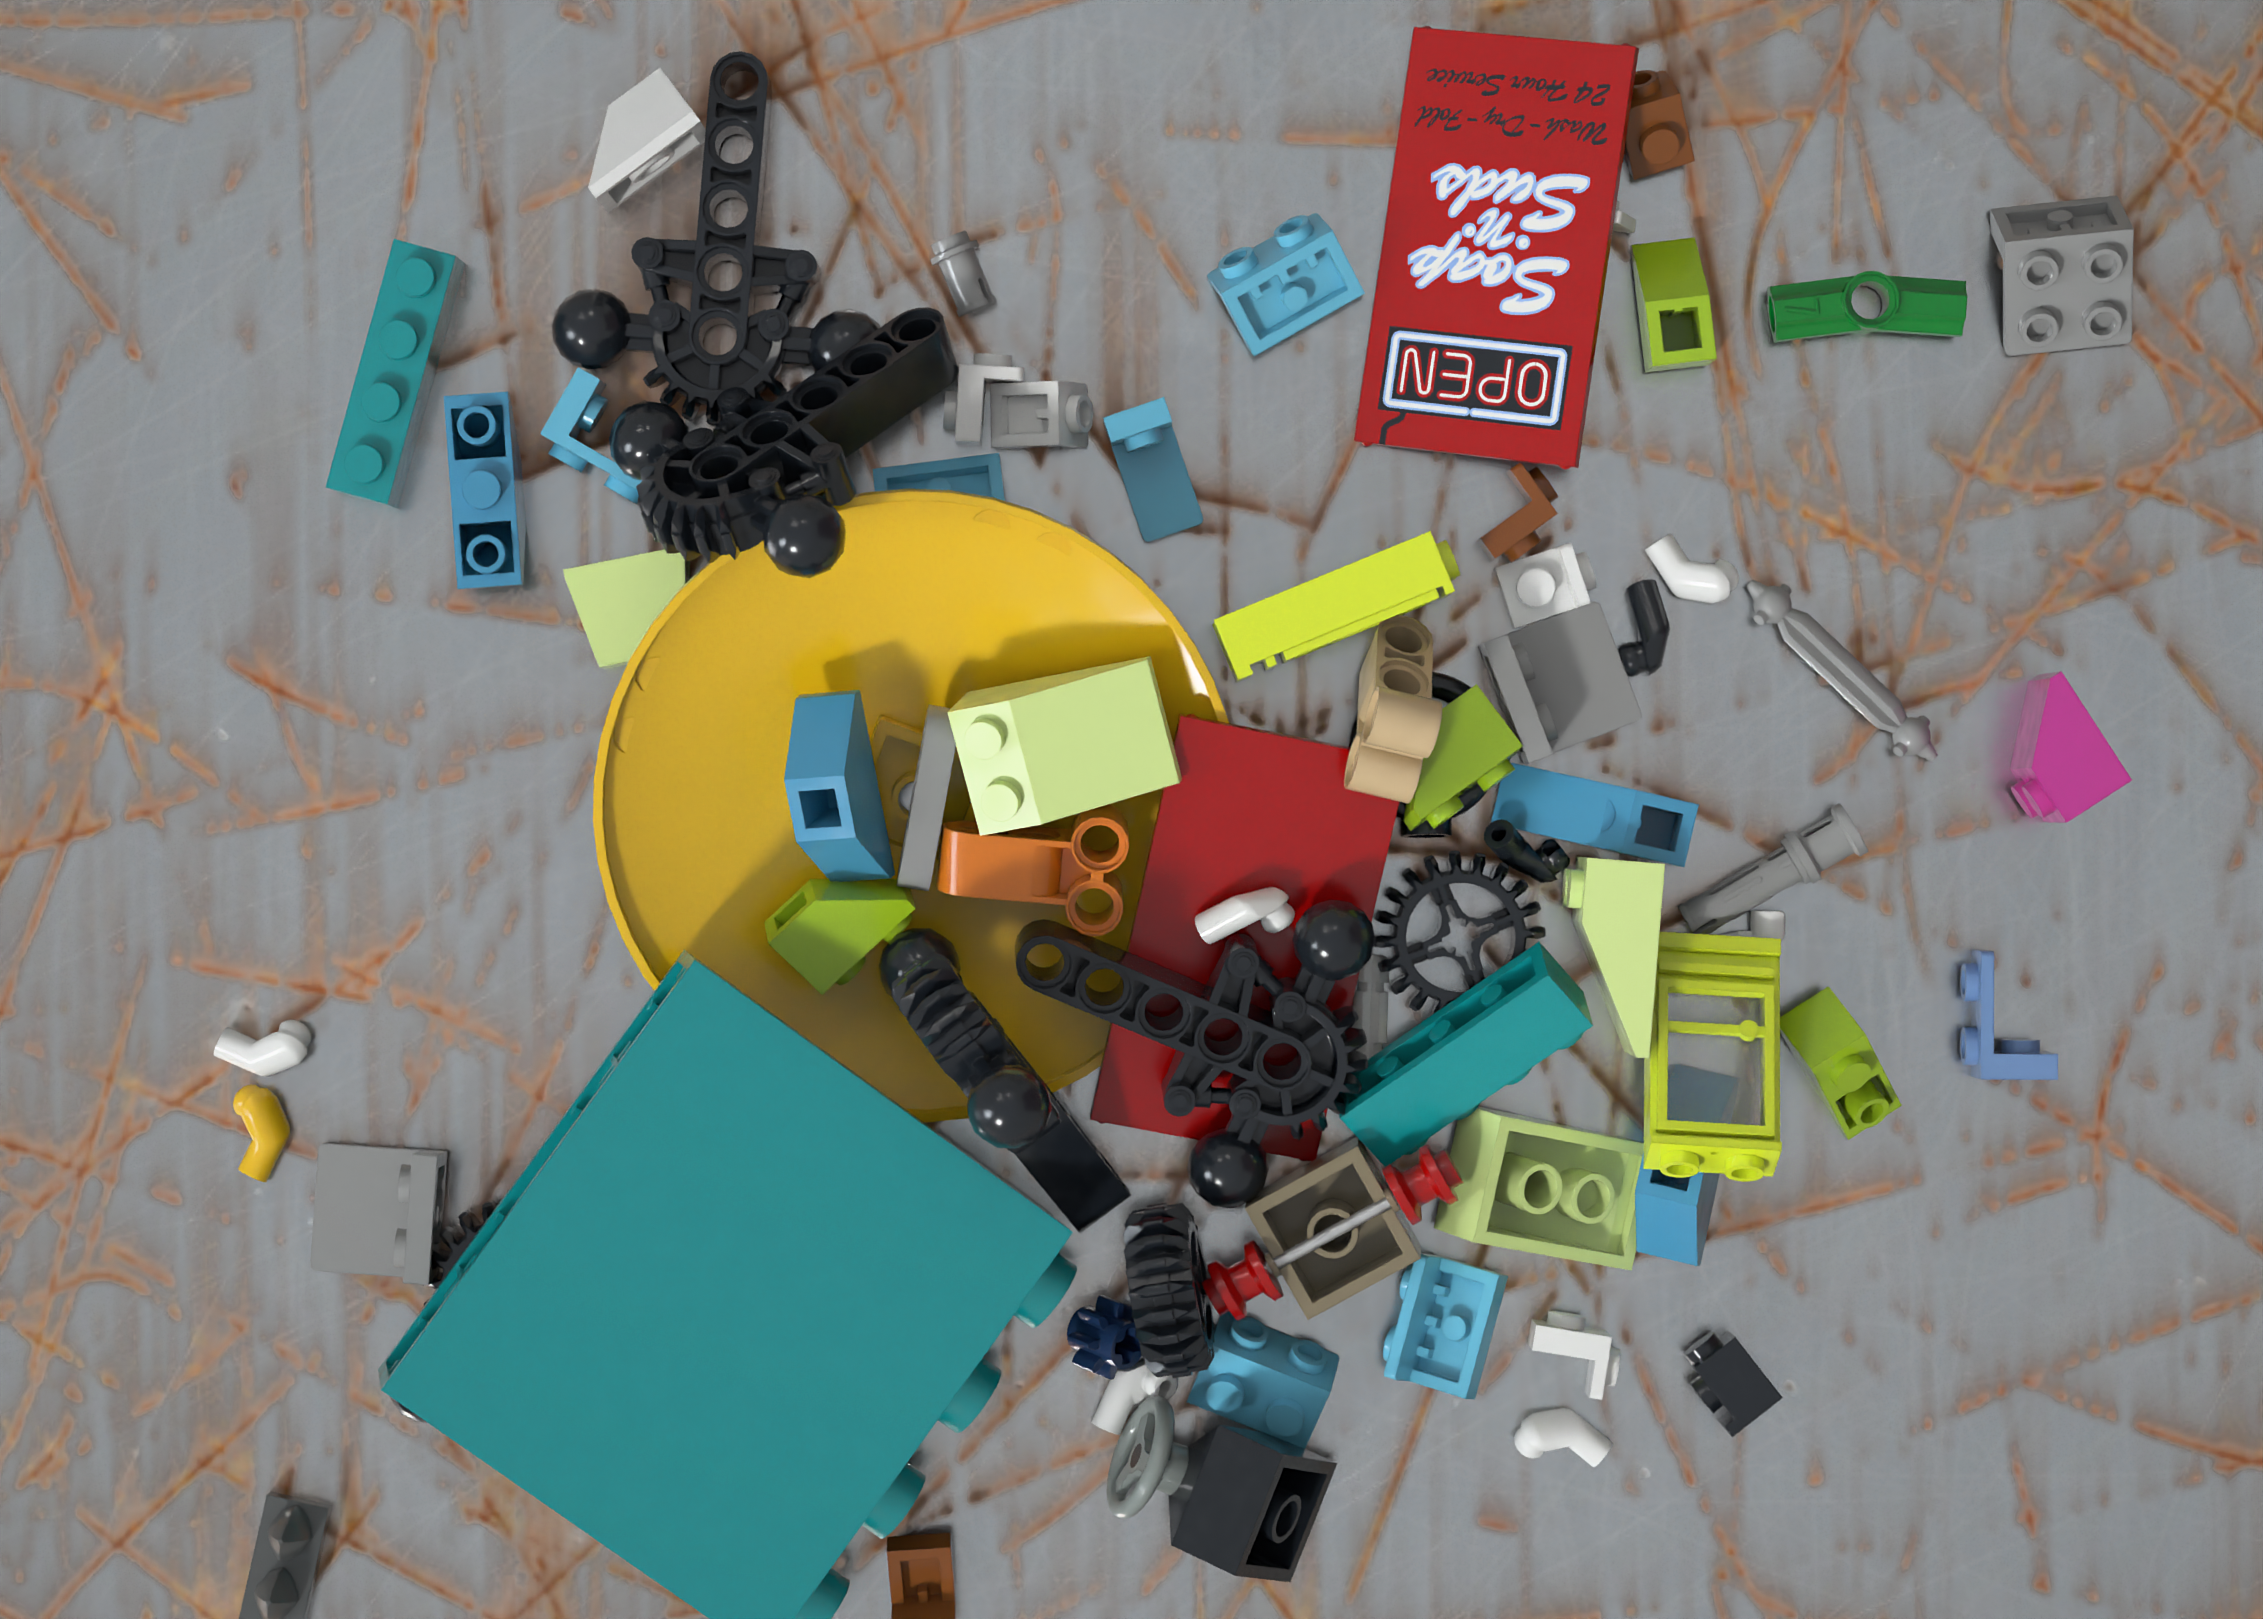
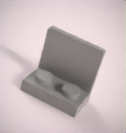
(2065, 274)
(1561, 681)
(378, 1211)

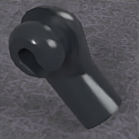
(1653, 629)
(1520, 855)

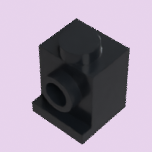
(1730, 1380)

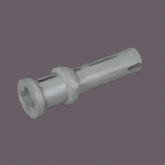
(1798, 859)

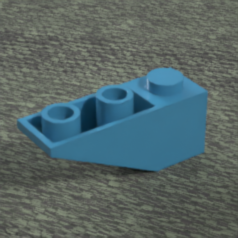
(1596, 814)

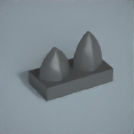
(285, 1558)

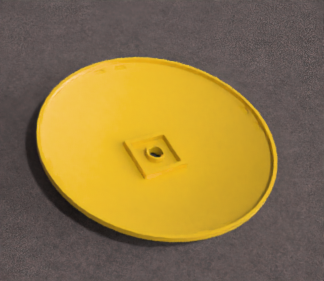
(914, 614)

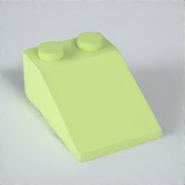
(1063, 744)
(1618, 925)
(1544, 1188)

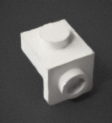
(966, 407)
(1568, 1336)

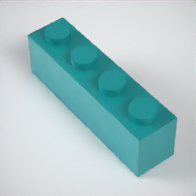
(395, 373)
(1465, 1054)

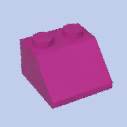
(2061, 754)

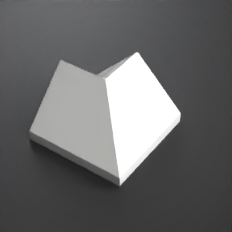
(642, 139)

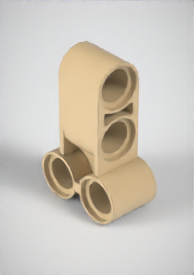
(1395, 712)

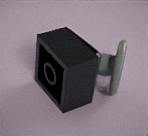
(1231, 1493)

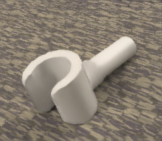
(1764, 925)

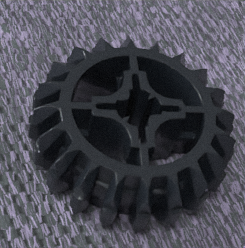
(1438, 885)
(1167, 1290)

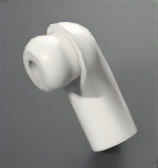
(1689, 578)
(1239, 911)
(268, 1055)
(1127, 1389)
(1561, 1429)

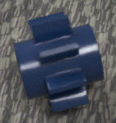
(1104, 1337)

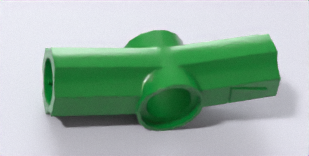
(1826, 308)

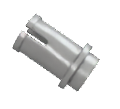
(962, 273)

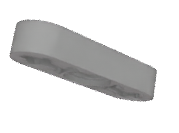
(927, 801)

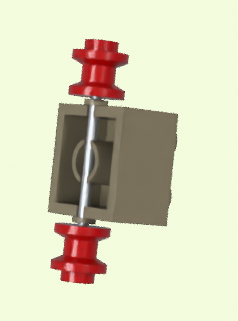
(1332, 1229)

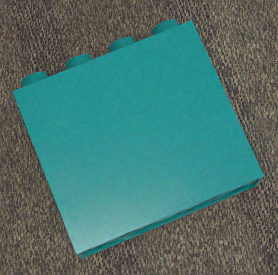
(729, 1306)

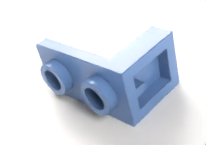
(2018, 1057)

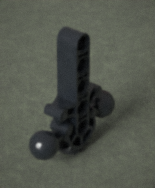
(597, 329)
(773, 460)
(1004, 1092)
(1229, 1163)

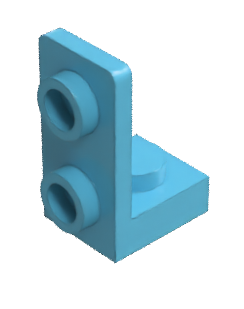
(580, 409)
(1153, 470)

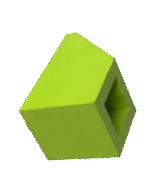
(1673, 305)
(1469, 750)
(835, 924)
(1839, 1062)

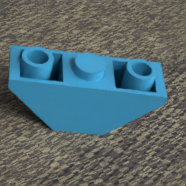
(485, 490)
(836, 788)
(1673, 1214)

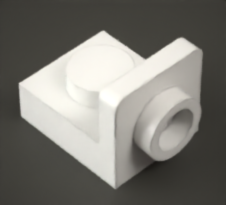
(1040, 414)
(1545, 584)

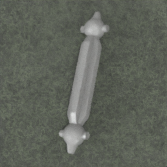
(1842, 670)

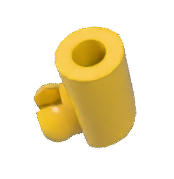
(266, 1126)

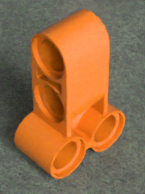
(1037, 866)

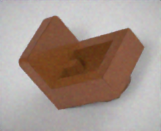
(1656, 126)
(1518, 533)
(921, 1576)

